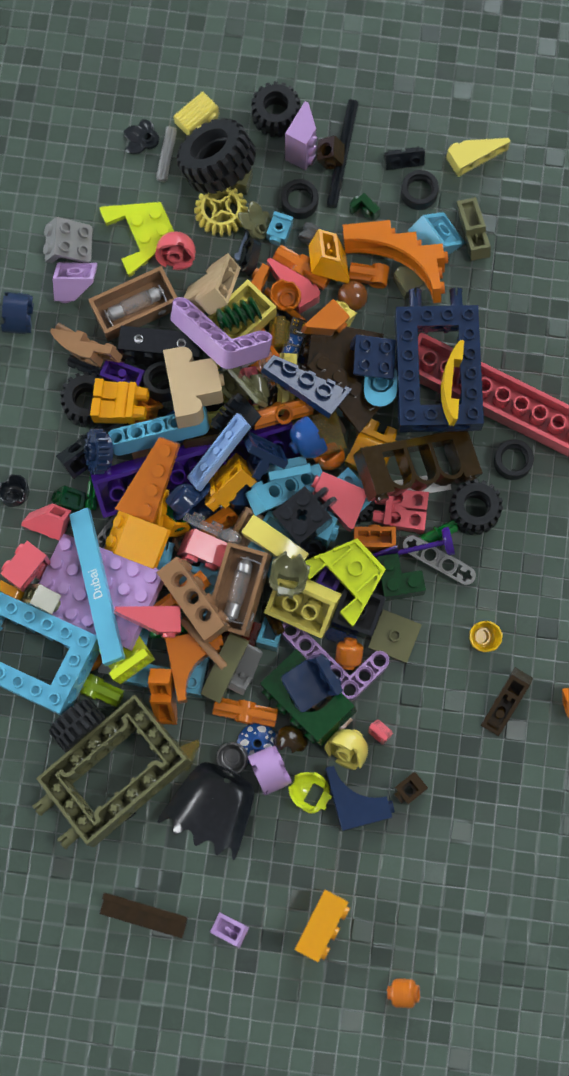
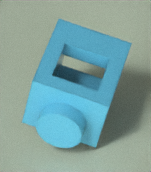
(280, 221)

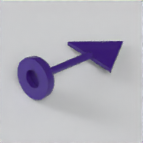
(447, 542)

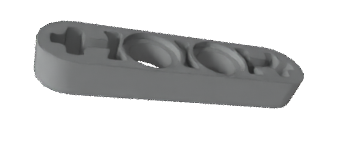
(439, 559)

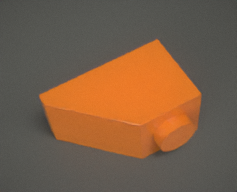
(327, 320)

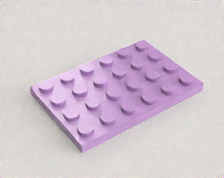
(127, 581)

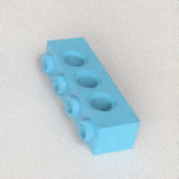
(262, 501)

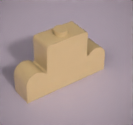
(215, 287)
(192, 385)

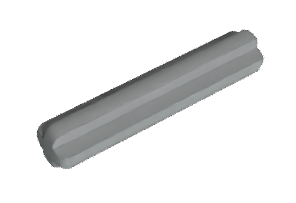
(166, 154)

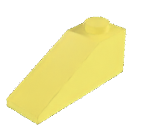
(472, 153)

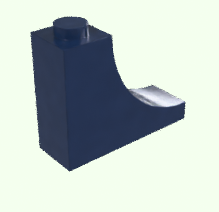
(355, 809)

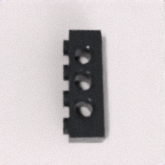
(73, 456)

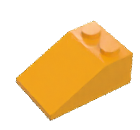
(137, 540)

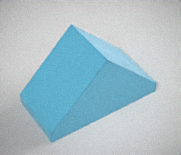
(267, 638)

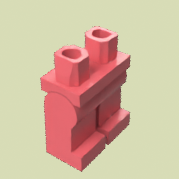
(404, 512)

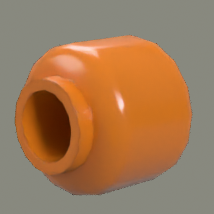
(349, 653)
(403, 993)

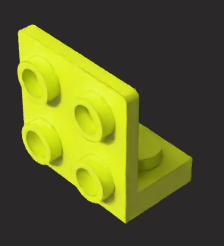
(133, 662)

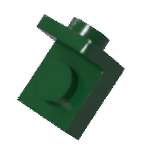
(367, 207)
(69, 498)

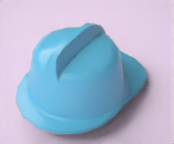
(380, 391)

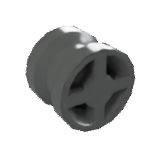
(308, 233)

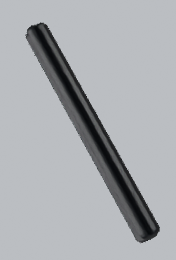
(346, 136)

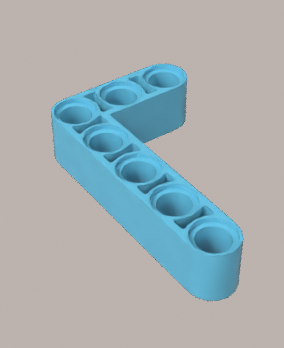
(146, 433)

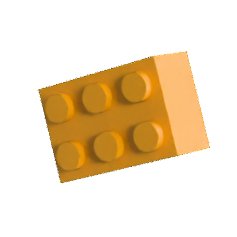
(322, 926)

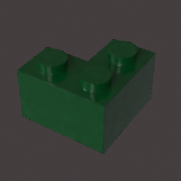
(397, 584)

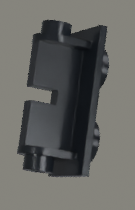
(410, 158)

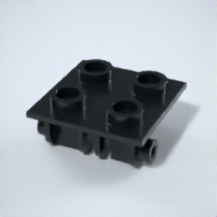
(239, 405)

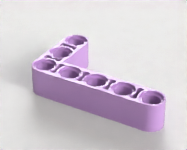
(215, 342)
(346, 680)

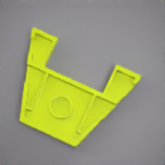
(147, 224)
(355, 570)

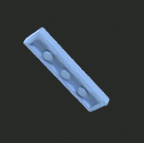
(218, 452)

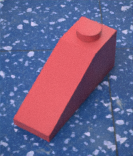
(309, 293)
(157, 619)

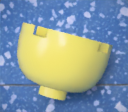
(348, 747)

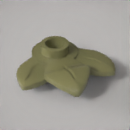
(255, 221)

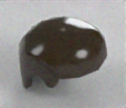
(290, 737)

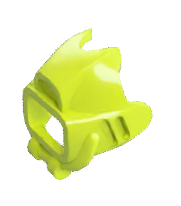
(301, 786)

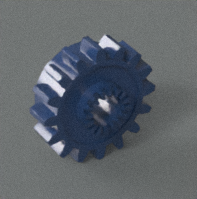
(98, 451)

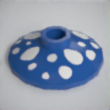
(256, 732)

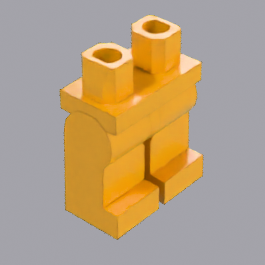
(118, 402)
(370, 437)
(228, 482)

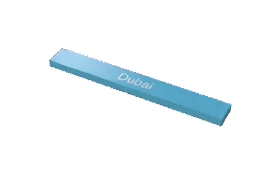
(97, 587)

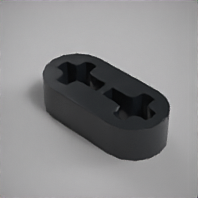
(249, 256)

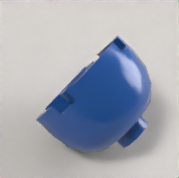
(306, 439)

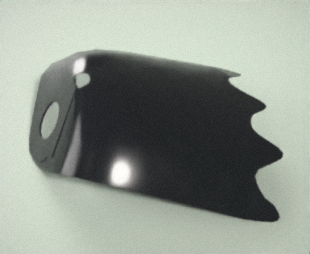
(212, 807)

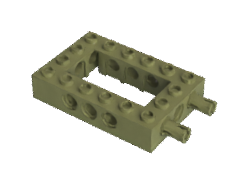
(61, 776)

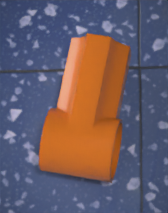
(375, 275)

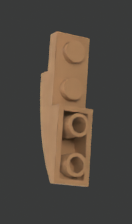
(85, 349)

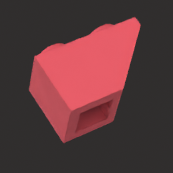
(48, 520)

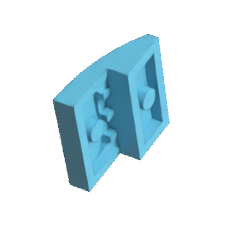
(294, 467)

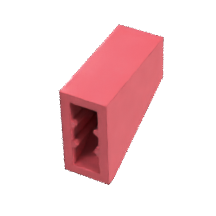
(349, 498)

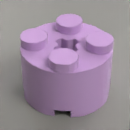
(269, 770)

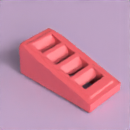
(380, 731)

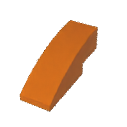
(163, 695)

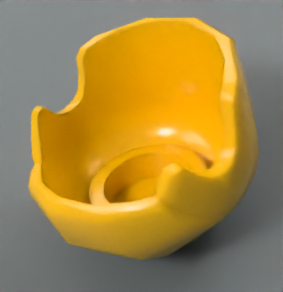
(485, 636)

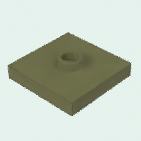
(395, 636)

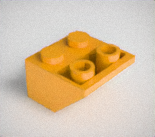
(328, 256)

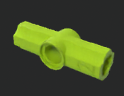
(98, 689)

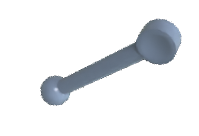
(237, 255)

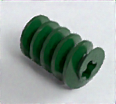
(238, 314)

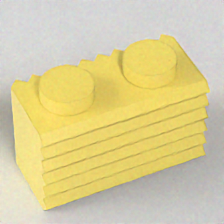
(196, 113)

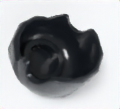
(14, 491)

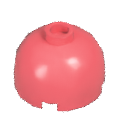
(175, 250)

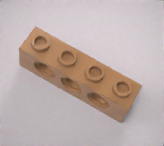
(170, 575)

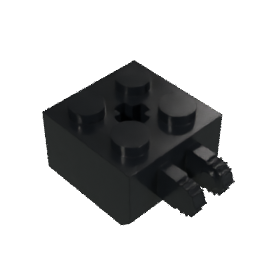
(304, 504)

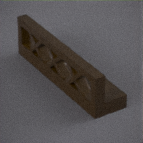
(143, 915)

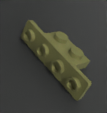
(237, 383)

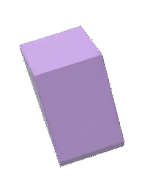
(229, 930)

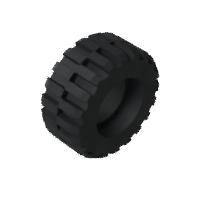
(216, 156)

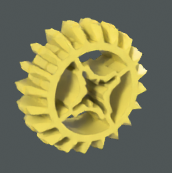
(213, 223)

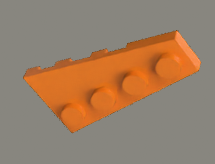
(150, 483)

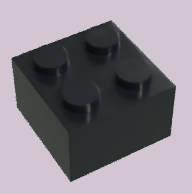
(368, 618)

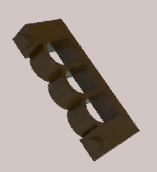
(376, 477)

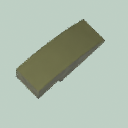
(473, 229)
(218, 679)

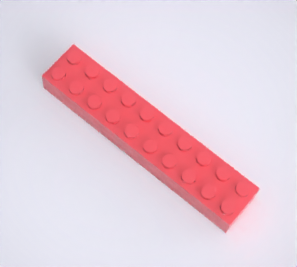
(504, 397)

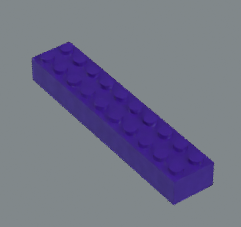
(116, 480)

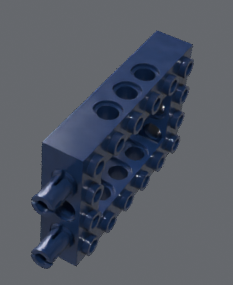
(419, 318)

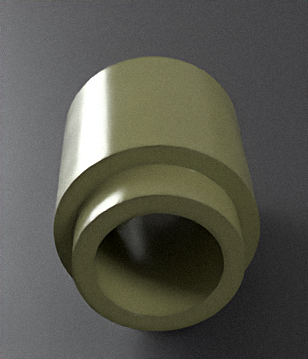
(261, 384)

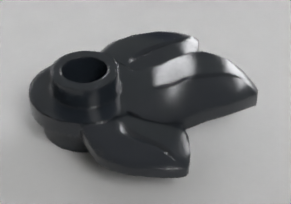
(139, 137)

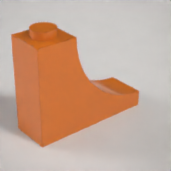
(184, 657)

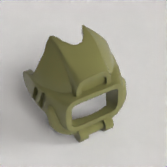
(289, 569)

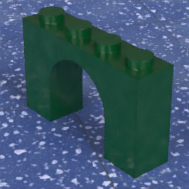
(318, 724)

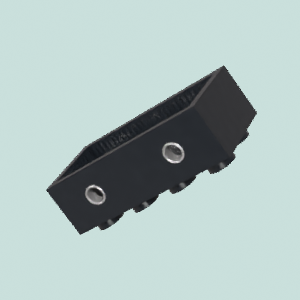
(151, 346)

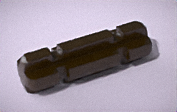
(275, 624)

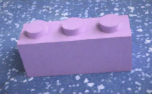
(301, 139)

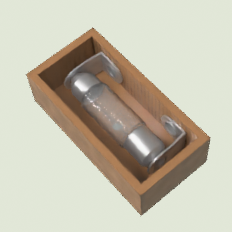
(133, 302)
(240, 586)

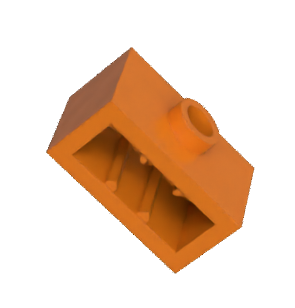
(375, 537)

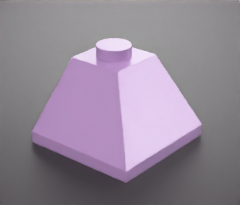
(72, 280)

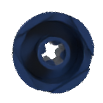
(16, 313)

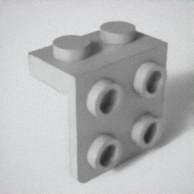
(67, 240)
(245, 670)

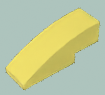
(270, 539)

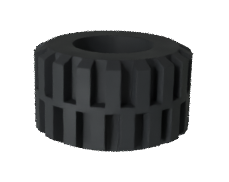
(272, 95)
(71, 392)
(482, 492)
(76, 723)

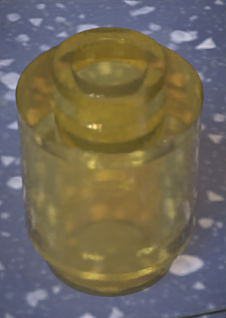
(280, 331)

